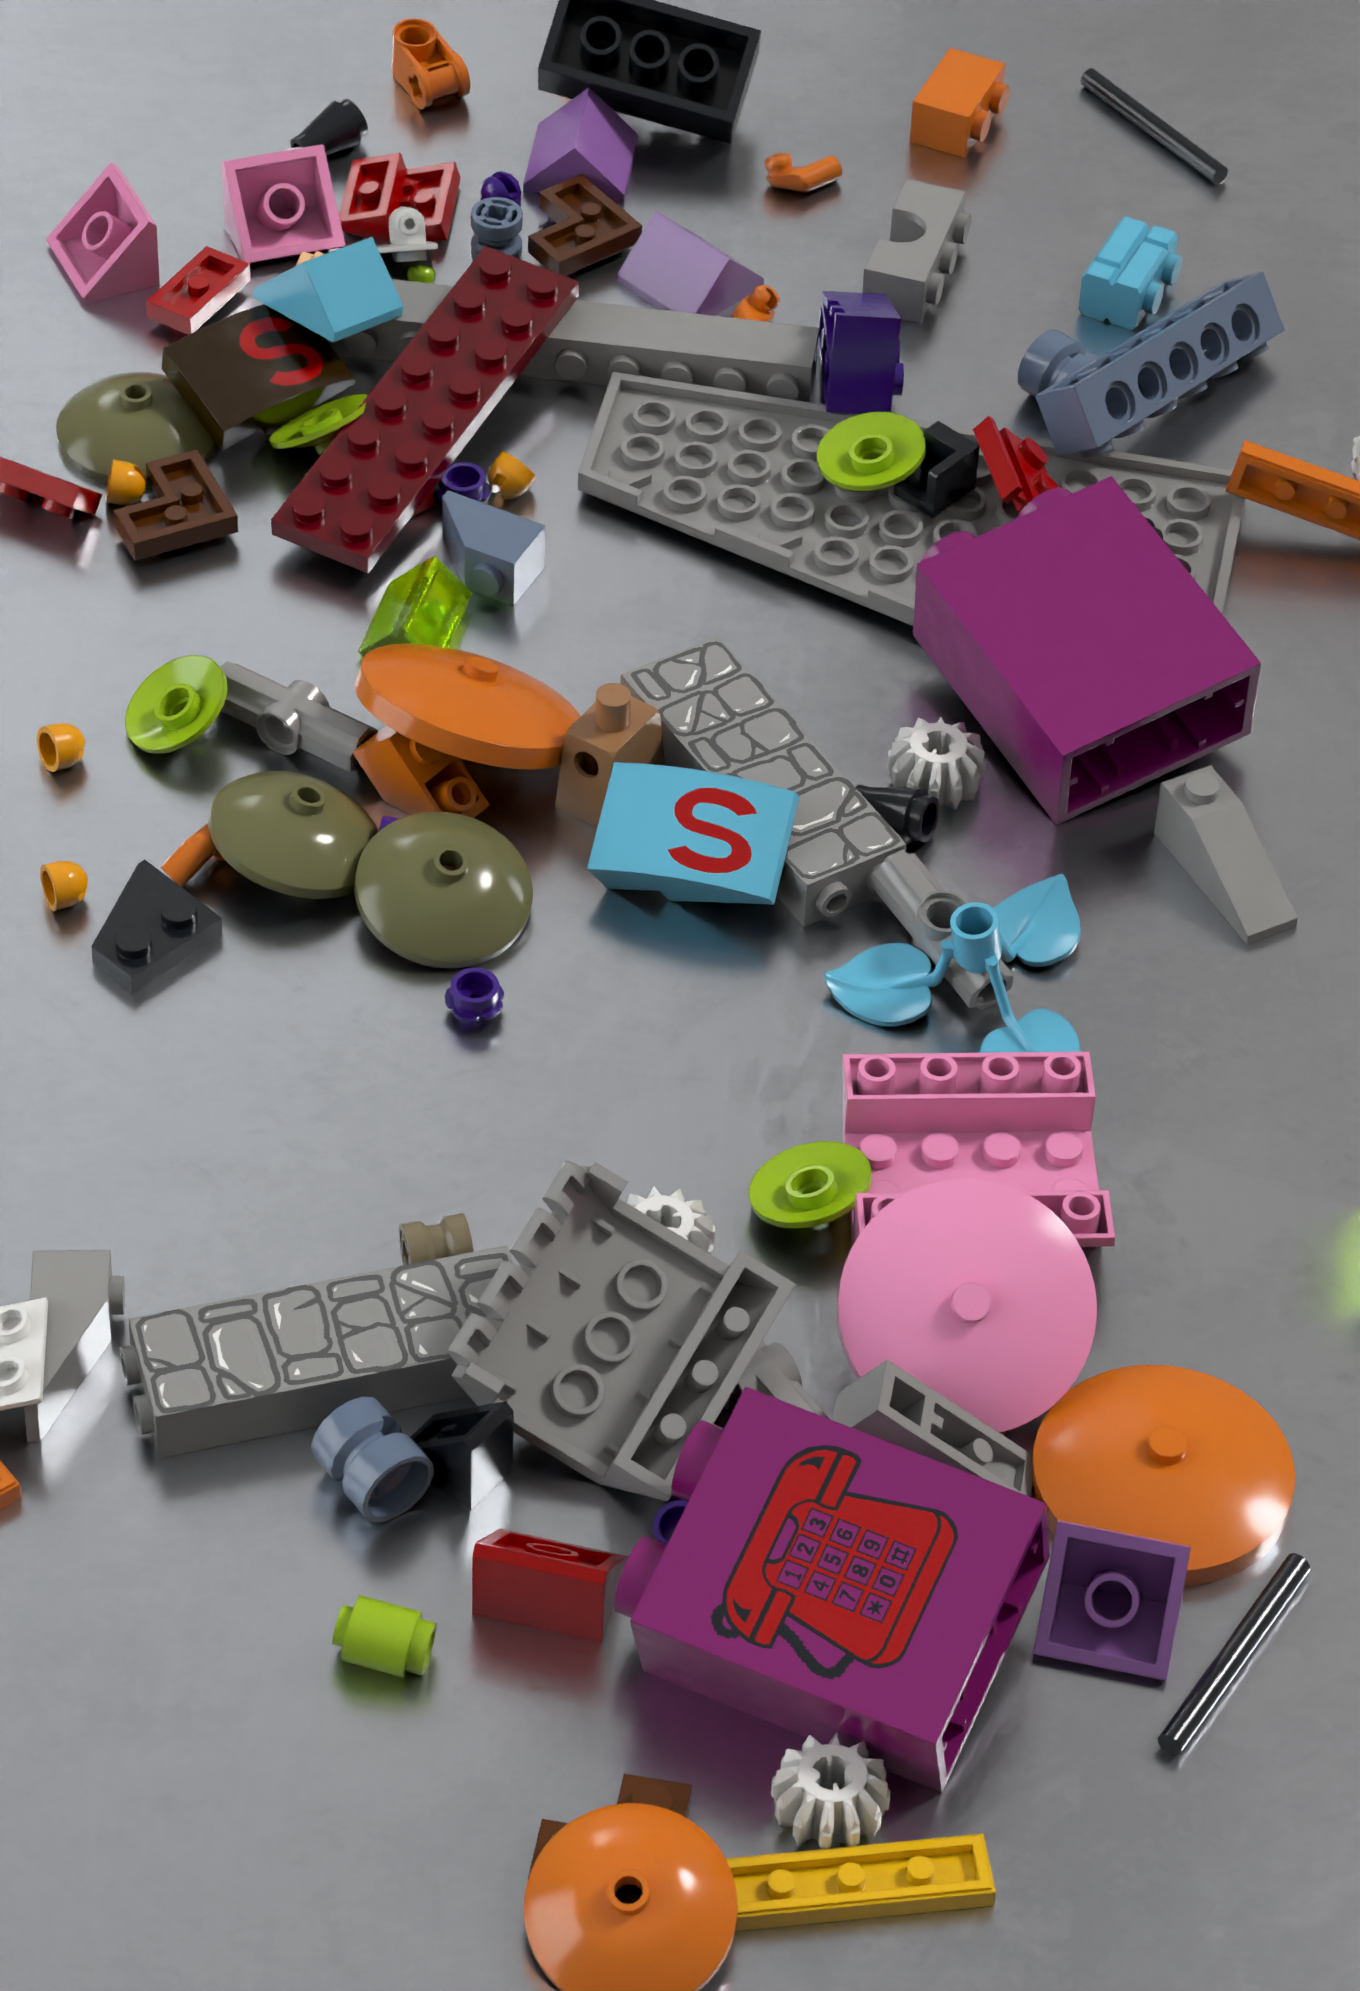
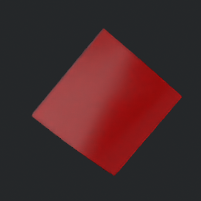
(384, 184)

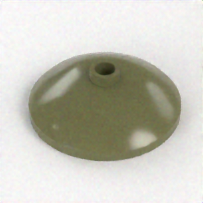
(128, 420)
(291, 833)
(436, 912)

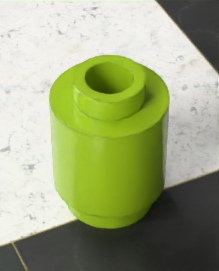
(384, 1637)

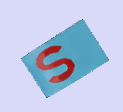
(692, 834)

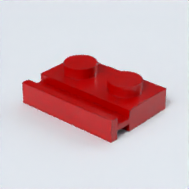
(1013, 463)

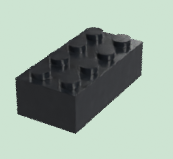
(652, 62)

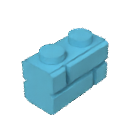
(1130, 273)

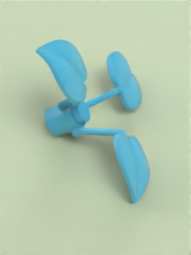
(1034, 924)

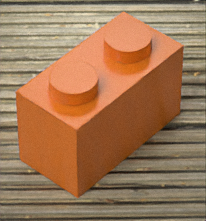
(958, 103)

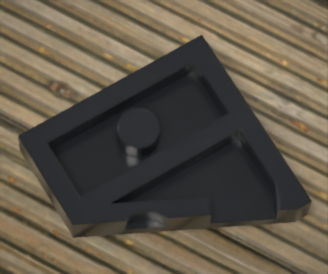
(152, 929)

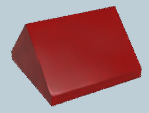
(545, 1584)

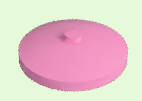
(971, 1298)

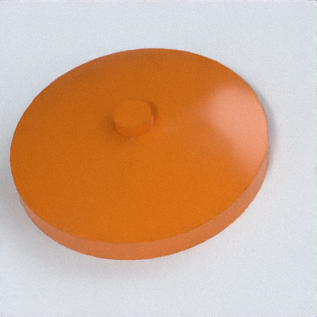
(465, 705)
(1168, 1462)

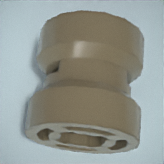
(431, 1242)

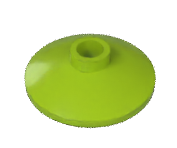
(319, 425)
(871, 451)
(176, 704)
(809, 1184)

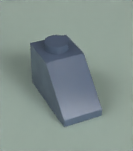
(492, 548)

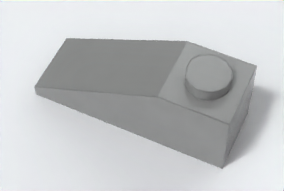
(1222, 853)
(79, 1324)
(916, 1417)

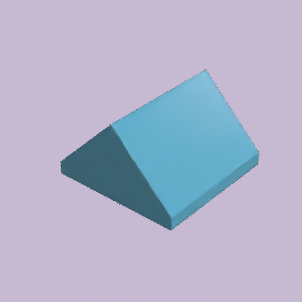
(335, 292)

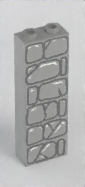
(730, 725)
(302, 1351)

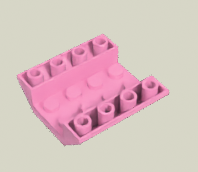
(978, 1117)

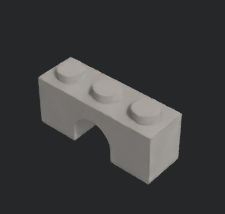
(921, 248)

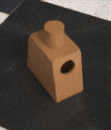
(608, 732)

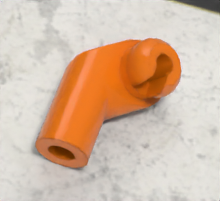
(801, 179)
(759, 305)
(191, 856)

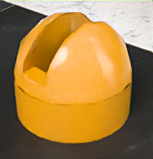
(509, 476)
(125, 483)
(60, 746)
(63, 884)

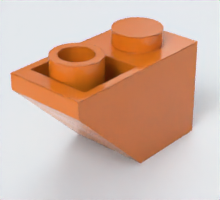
(417, 776)

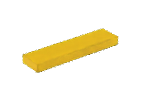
(862, 1882)

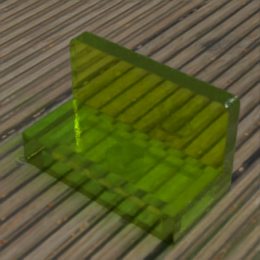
(418, 608)

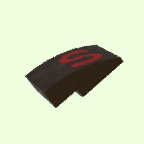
(253, 373)

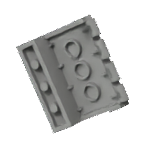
(613, 1333)

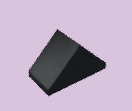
(469, 1450)

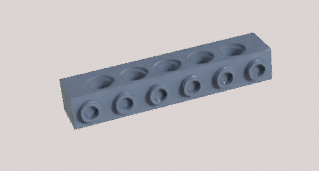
(1160, 365)

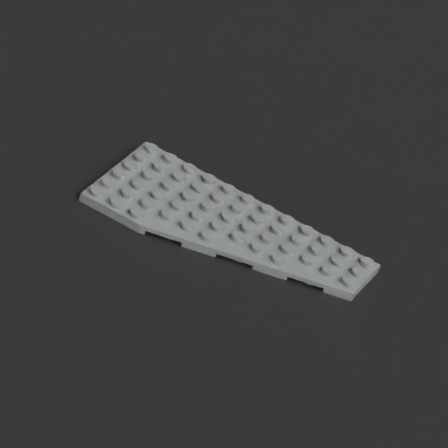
(750, 482)

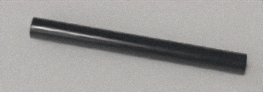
(1154, 126)
(1233, 1654)

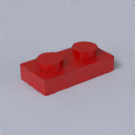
(198, 290)
(58, 494)

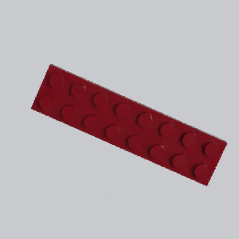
(425, 409)

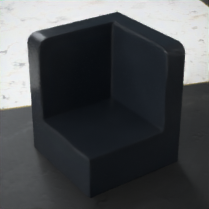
(945, 472)

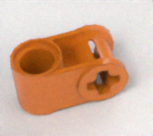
(426, 63)

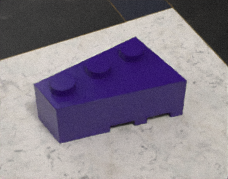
(859, 352)

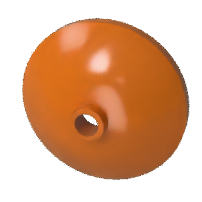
(662, 1941)

